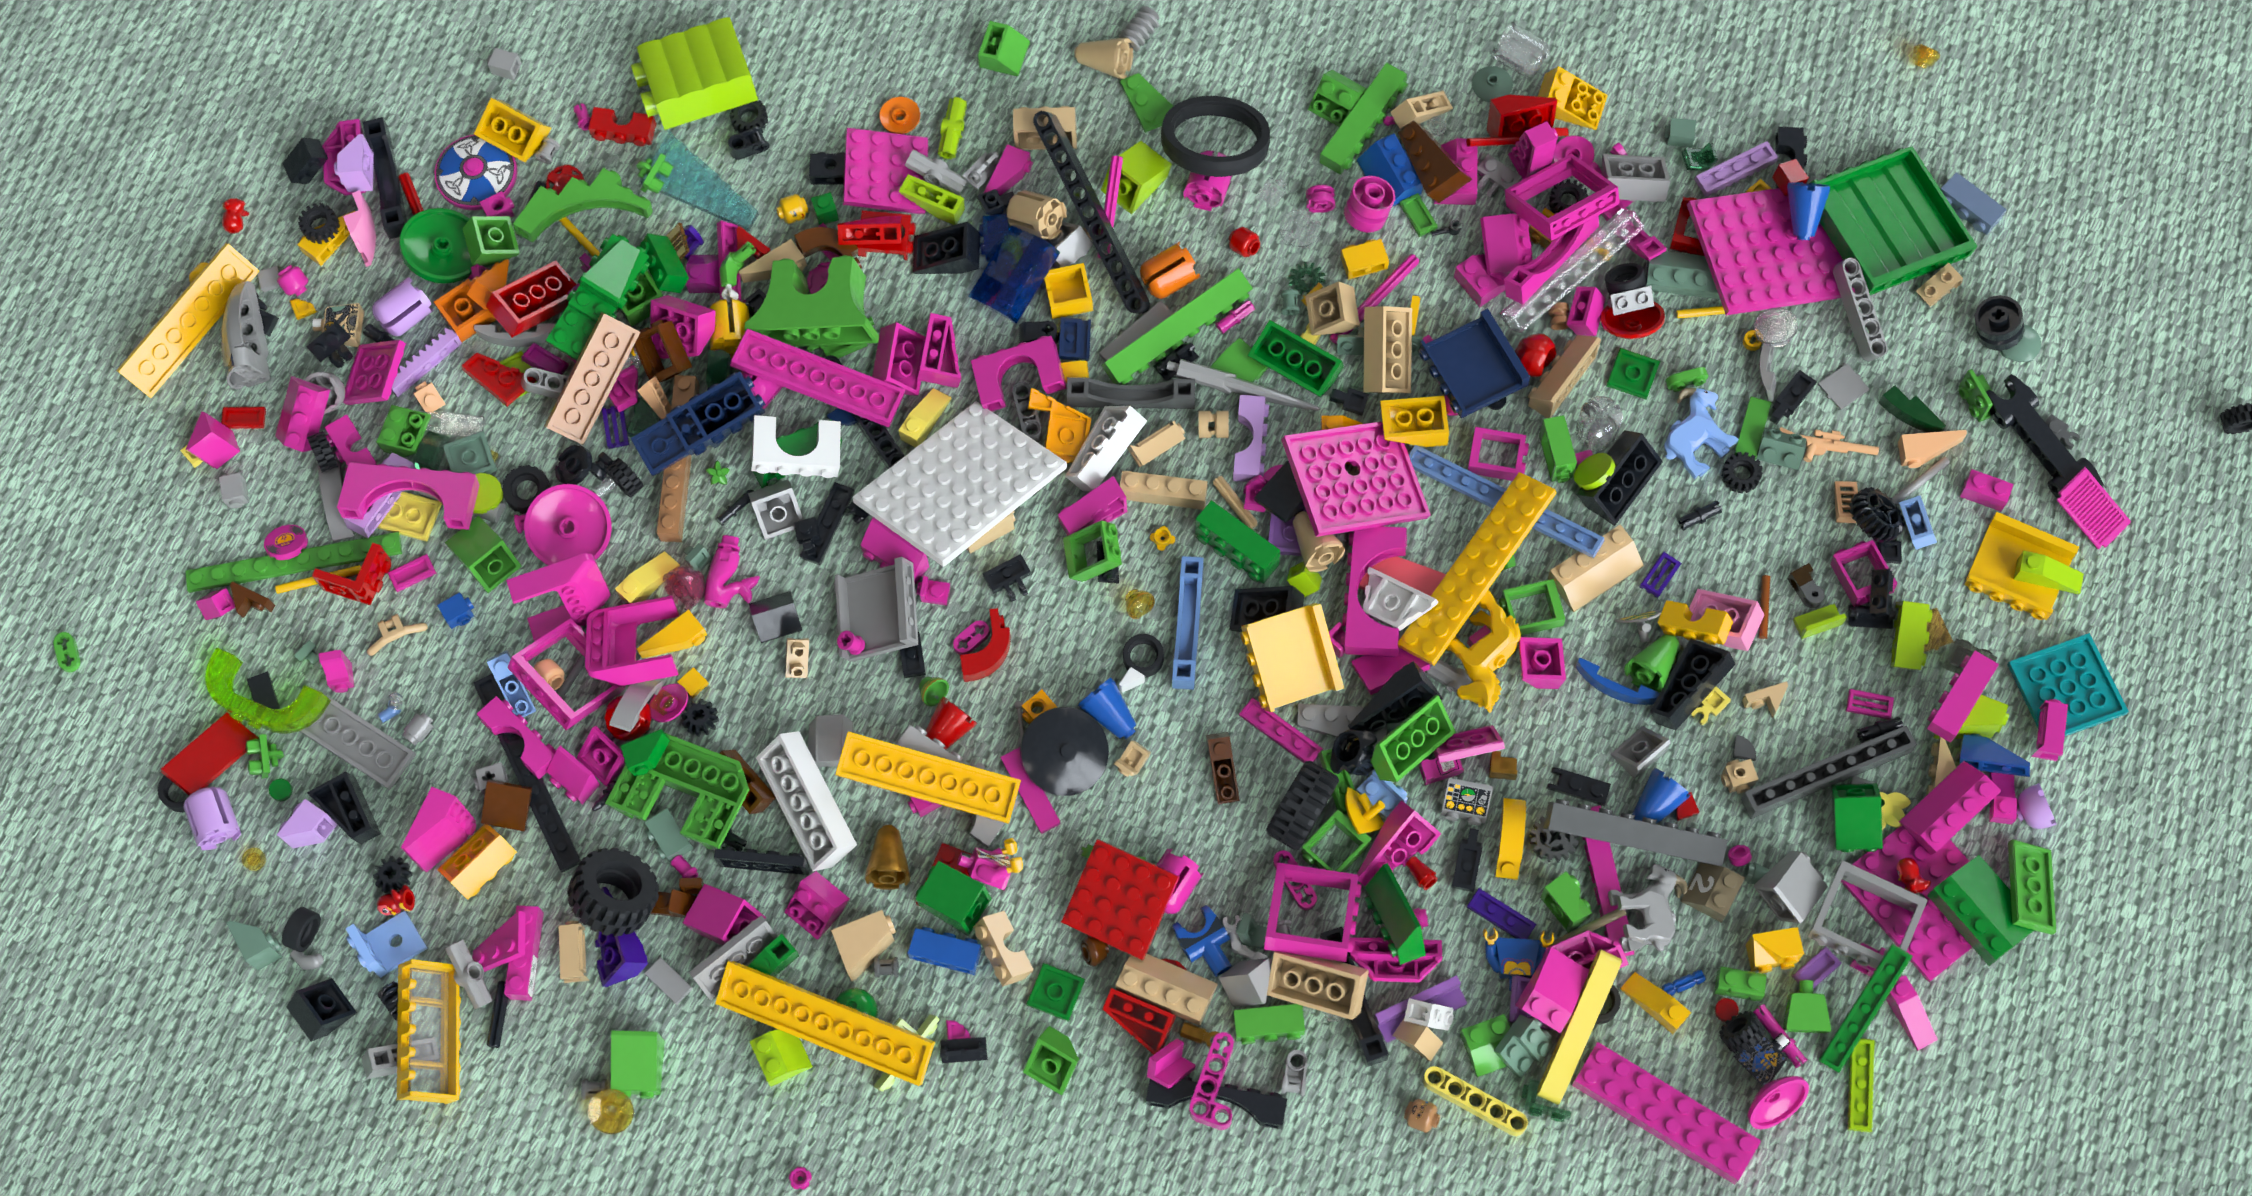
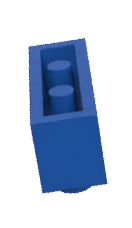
(945, 950)

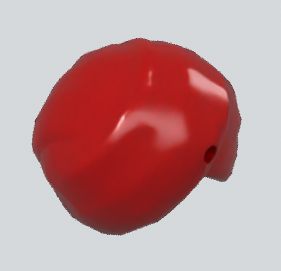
(1536, 353)
(638, 730)

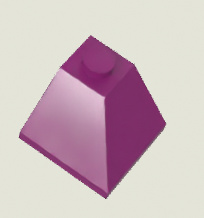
(703, 274)

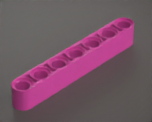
(1606, 879)

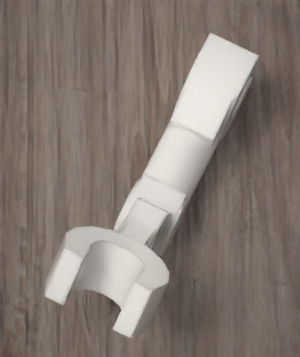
(1236, 945)

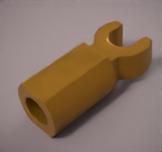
(1197, 1034)

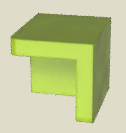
(1303, 579)

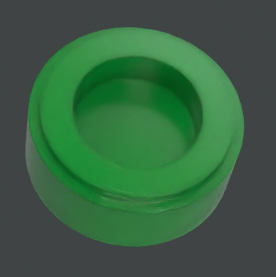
(280, 790)

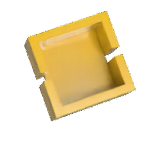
(1068, 291)

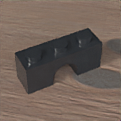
(1791, 142)

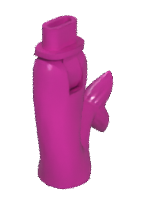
(721, 569)

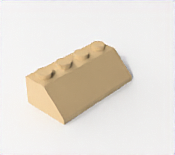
(1387, 349)
(1564, 374)
(1585, 578)
(1167, 987)

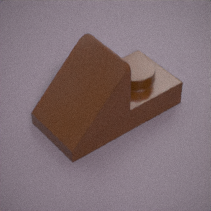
(246, 598)
(673, 904)

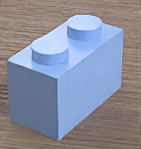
(1918, 522)

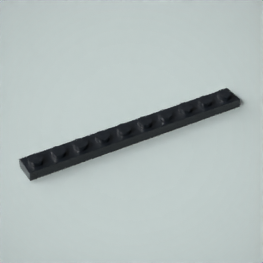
(541, 800)

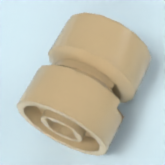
(1221, 421)

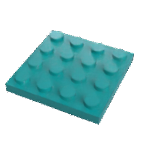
(2074, 676)

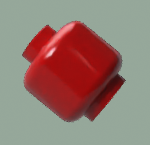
(1244, 242)

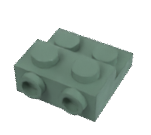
(1523, 1045)

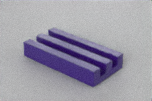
(612, 411)
(1650, 589)

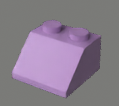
(355, 165)

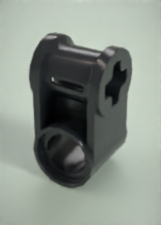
(749, 143)
(1033, 330)

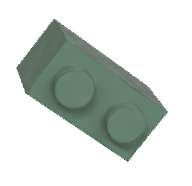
(667, 834)

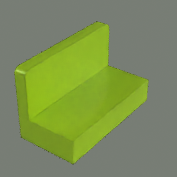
(1818, 621)

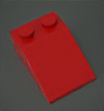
(1514, 113)

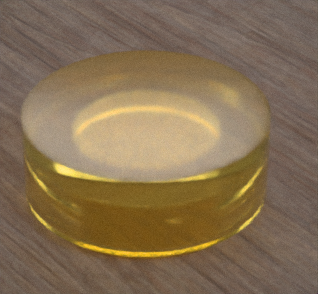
(254, 859)

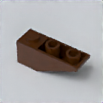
(1222, 767)

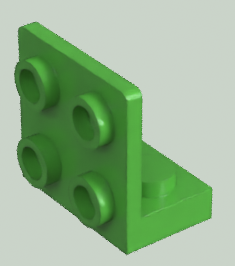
(1974, 391)

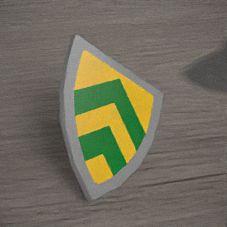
(1643, 628)

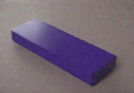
(1501, 915)

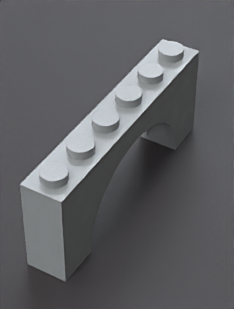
(915, 739)

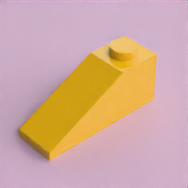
(321, 252)
(676, 636)
(1656, 1002)

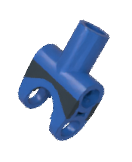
(1205, 942)

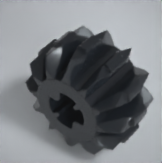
(699, 725)
(382, 876)
(389, 998)

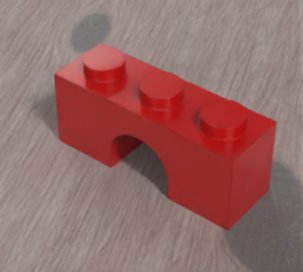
(637, 131)

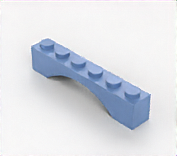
(1188, 623)

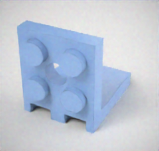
(376, 948)

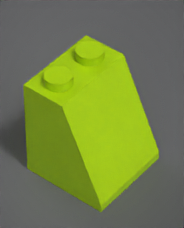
(1140, 176)
(1984, 719)

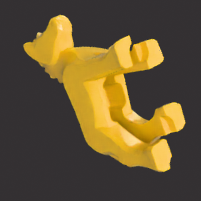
(1487, 653)

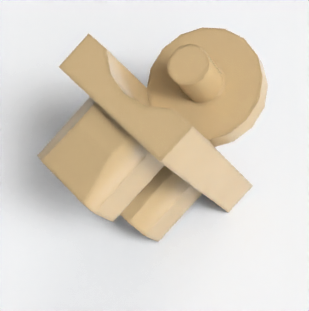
(797, 658)

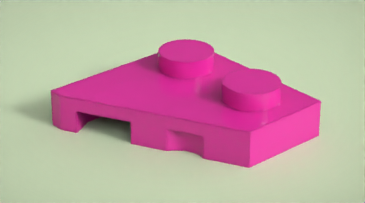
(624, 392)

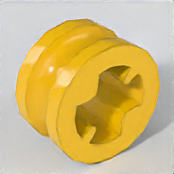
(1752, 347)

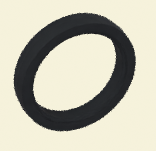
(1215, 165)

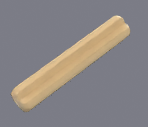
(1234, 502)

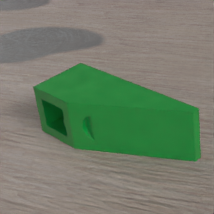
(775, 957)

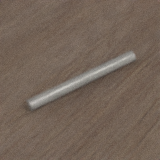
(1920, 480)

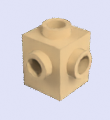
(1739, 776)

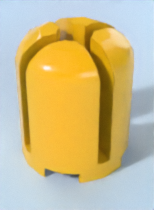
(723, 337)

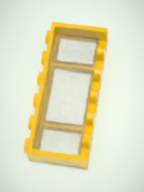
(428, 1032)

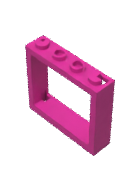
(1603, 199)
(542, 690)
(1311, 946)

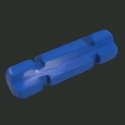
(1684, 982)

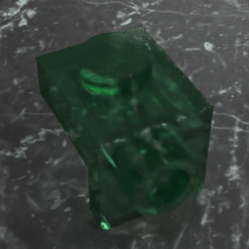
(1700, 159)

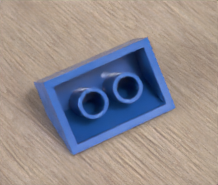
(1390, 162)

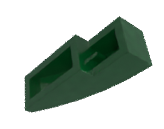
(1911, 411)

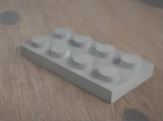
(741, 948)

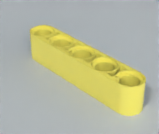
(1481, 1111)

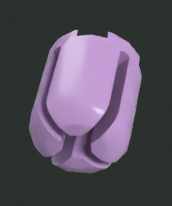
(401, 308)
(211, 817)

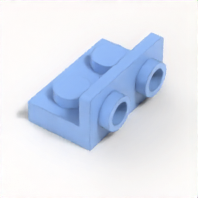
(1383, 791)

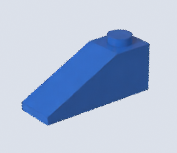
(1992, 757)

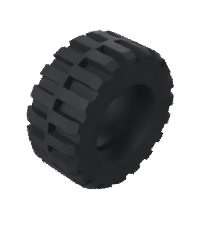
(1302, 805)
(603, 911)

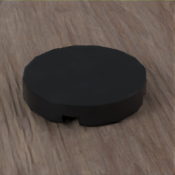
(573, 465)

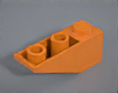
(488, 282)

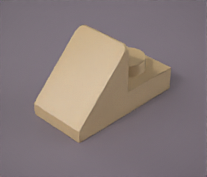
(1771, 695)

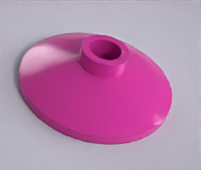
(1574, 145)
(677, 706)

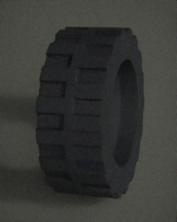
(517, 476)

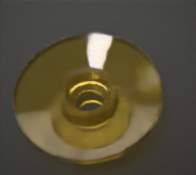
(603, 1118)

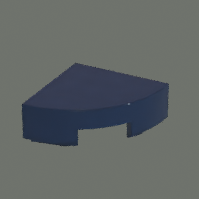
(841, 416)

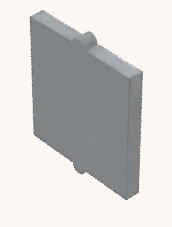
(1843, 386)

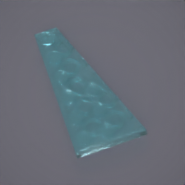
(700, 186)

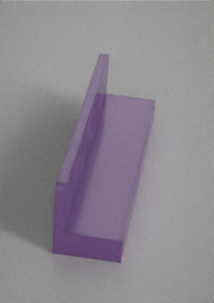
(1444, 994)

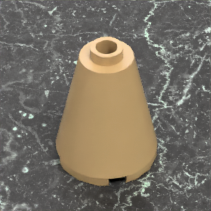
(1106, 56)
(1316, 551)

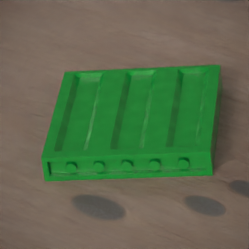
(1893, 220)

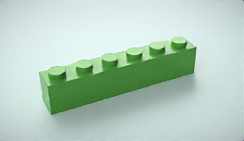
(1363, 118)

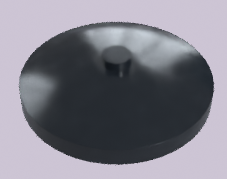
(1064, 751)

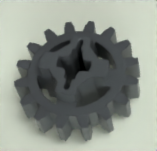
(1560, 843)

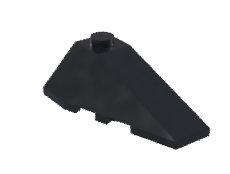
(1398, 697)

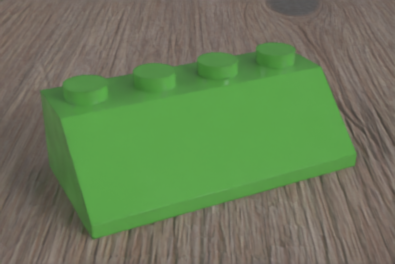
(1412, 741)

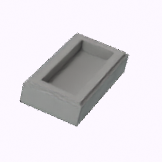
(668, 980)

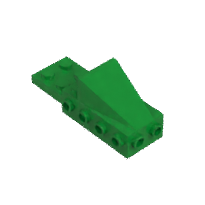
(600, 291)

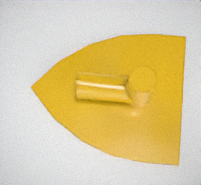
(1362, 813)

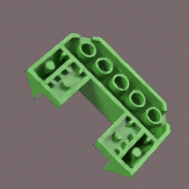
(694, 771)

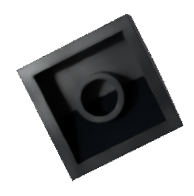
(320, 1009)

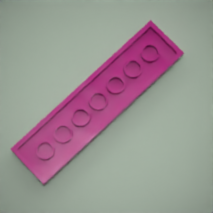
(817, 377)

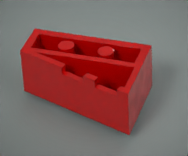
(1143, 1021)

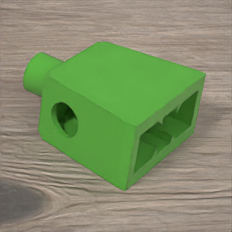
(1806, 1011)

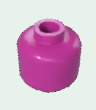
(292, 280)

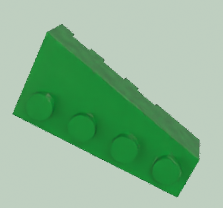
(796, 444)

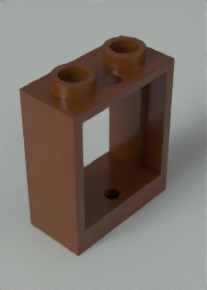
(673, 345)

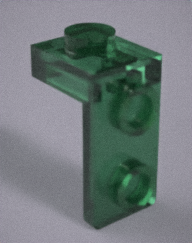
(1529, 1093)

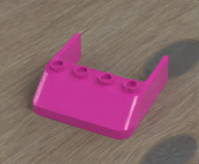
(577, 583)
(612, 642)

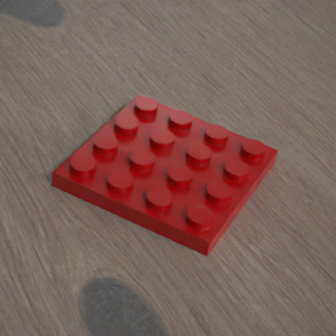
(1120, 899)

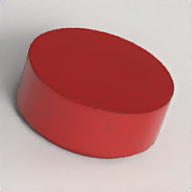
(1726, 1009)

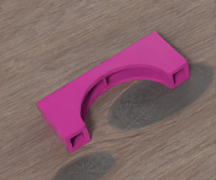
(368, 483)

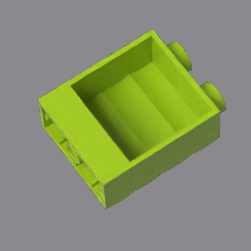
(694, 74)

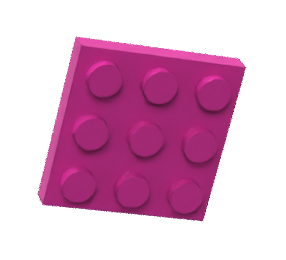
(373, 372)

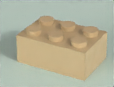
(1026, 135)

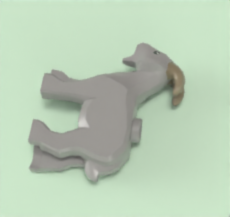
(1652, 910)

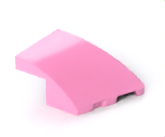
(362, 228)

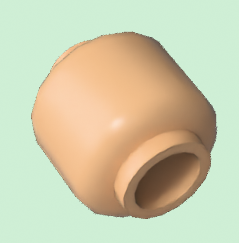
(550, 672)

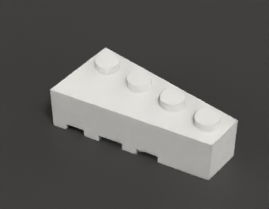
(1104, 446)

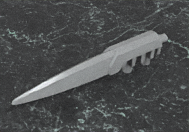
(1228, 383)

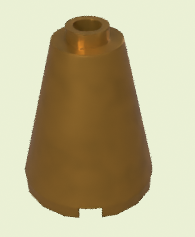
(887, 861)

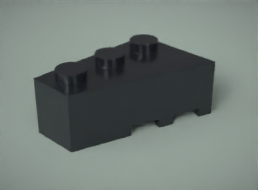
(347, 807)

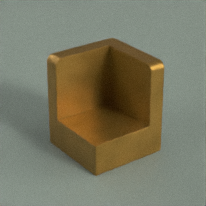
(1502, 767)

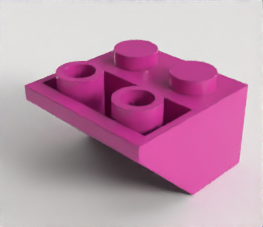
(816, 904)

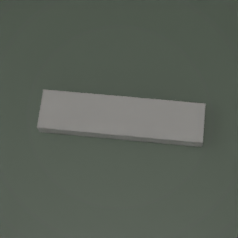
(1143, 325)

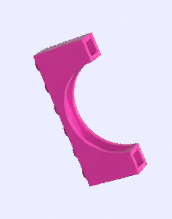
(1362, 633)

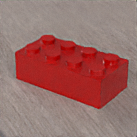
(531, 298)

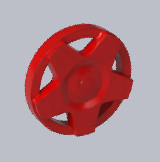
(560, 180)

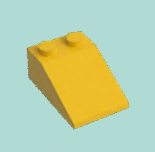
(1416, 421)

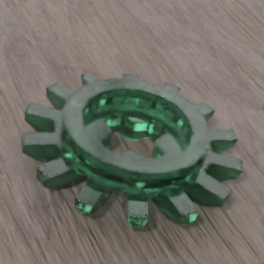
(1298, 274)

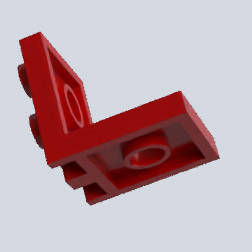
(367, 582)

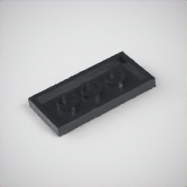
(769, 862)

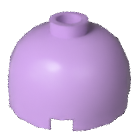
(2035, 808)

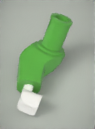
(729, 268)

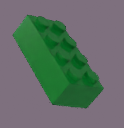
(1237, 542)

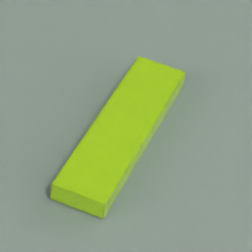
(1861, 1087)

